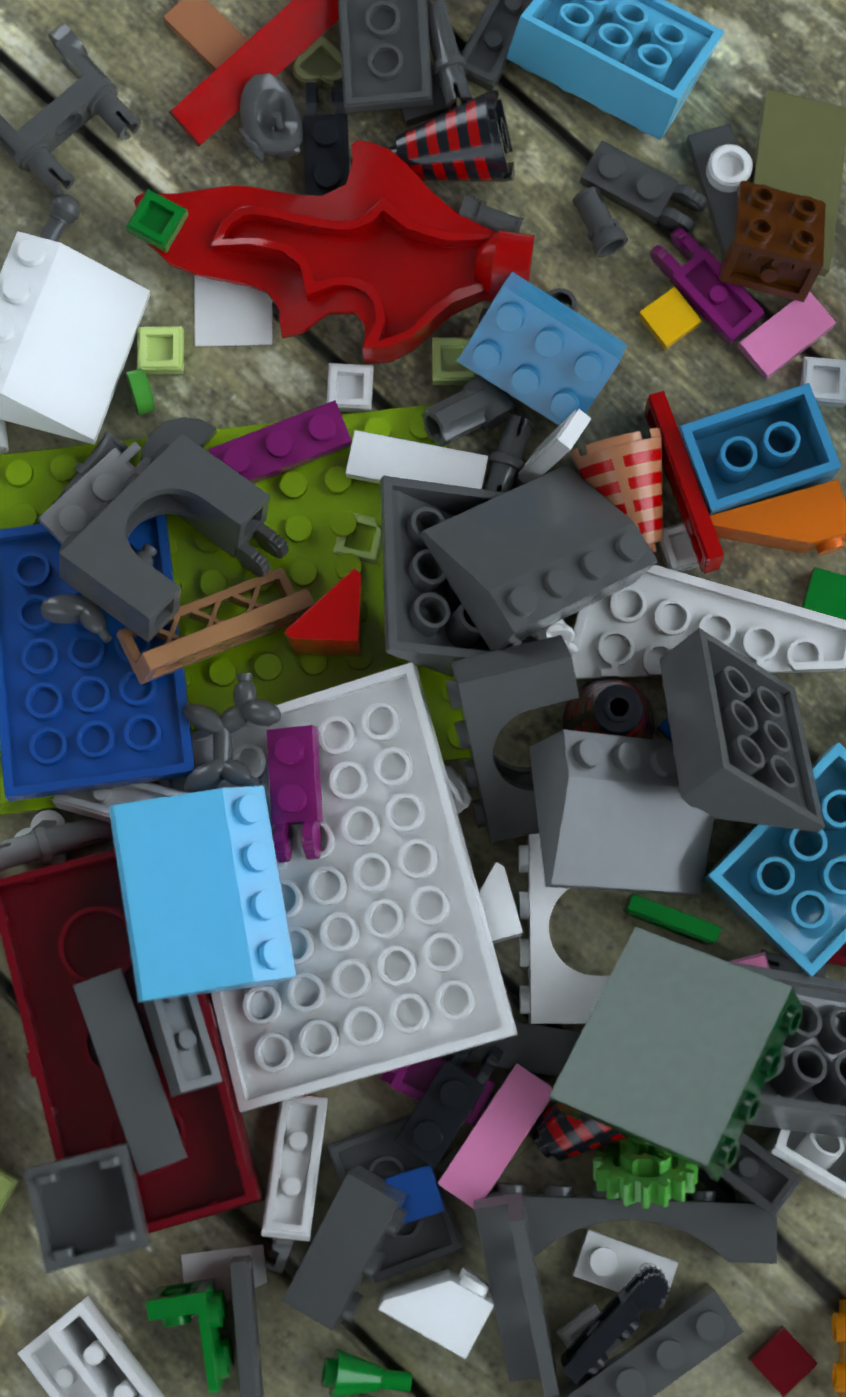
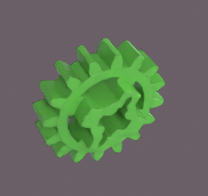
(642, 1173)

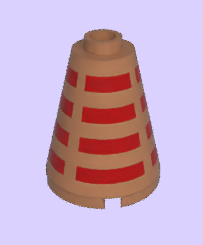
(629, 476)

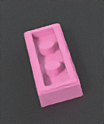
(496, 1136)

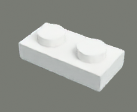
(615, 1262)

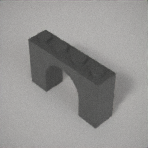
(179, 482)
(490, 694)

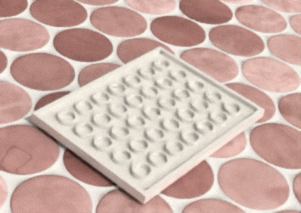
(381, 924)

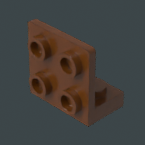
(775, 242)

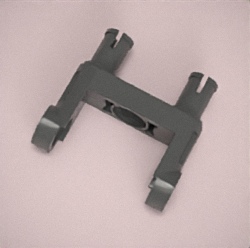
(84, 99)

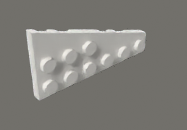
(647, 619)

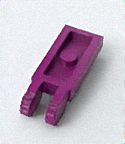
(721, 304)
(295, 789)

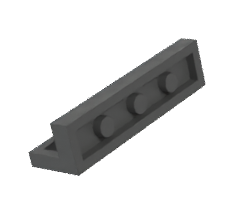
(516, 1290)

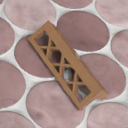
(218, 634)

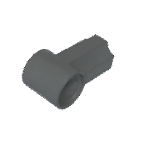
(474, 407)

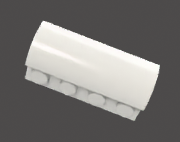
(86, 1358)

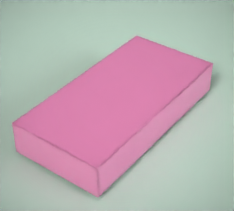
(786, 335)

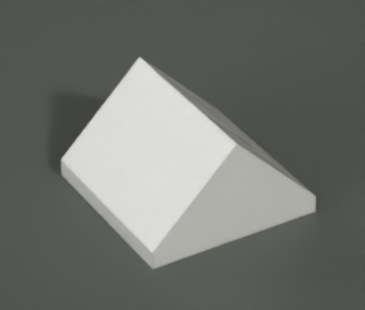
(500, 906)
(811, 1154)

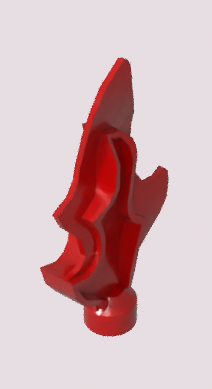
(362, 250)

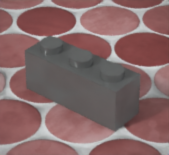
(347, 1248)

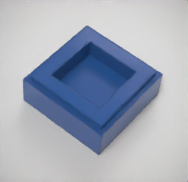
(422, 1192)

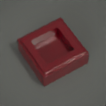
(782, 1361)

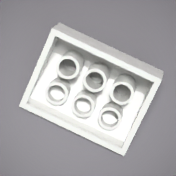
(63, 337)

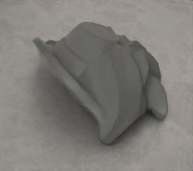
(270, 118)

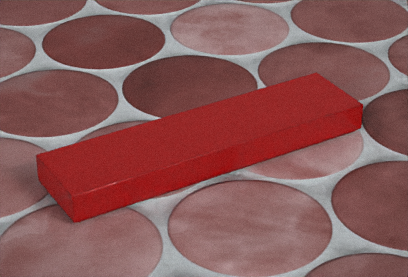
(684, 485)

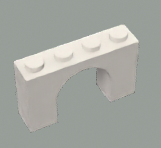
(554, 989)

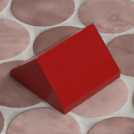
(332, 623)

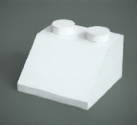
(442, 1307)

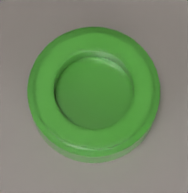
(140, 391)

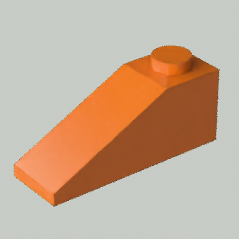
(790, 522)

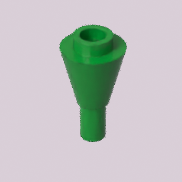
(352, 1375)

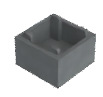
(87, 1207)

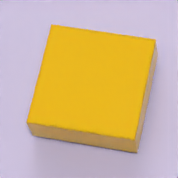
(669, 318)

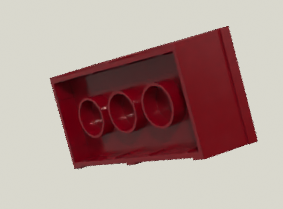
(69, 928)

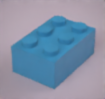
(541, 351)
(760, 450)

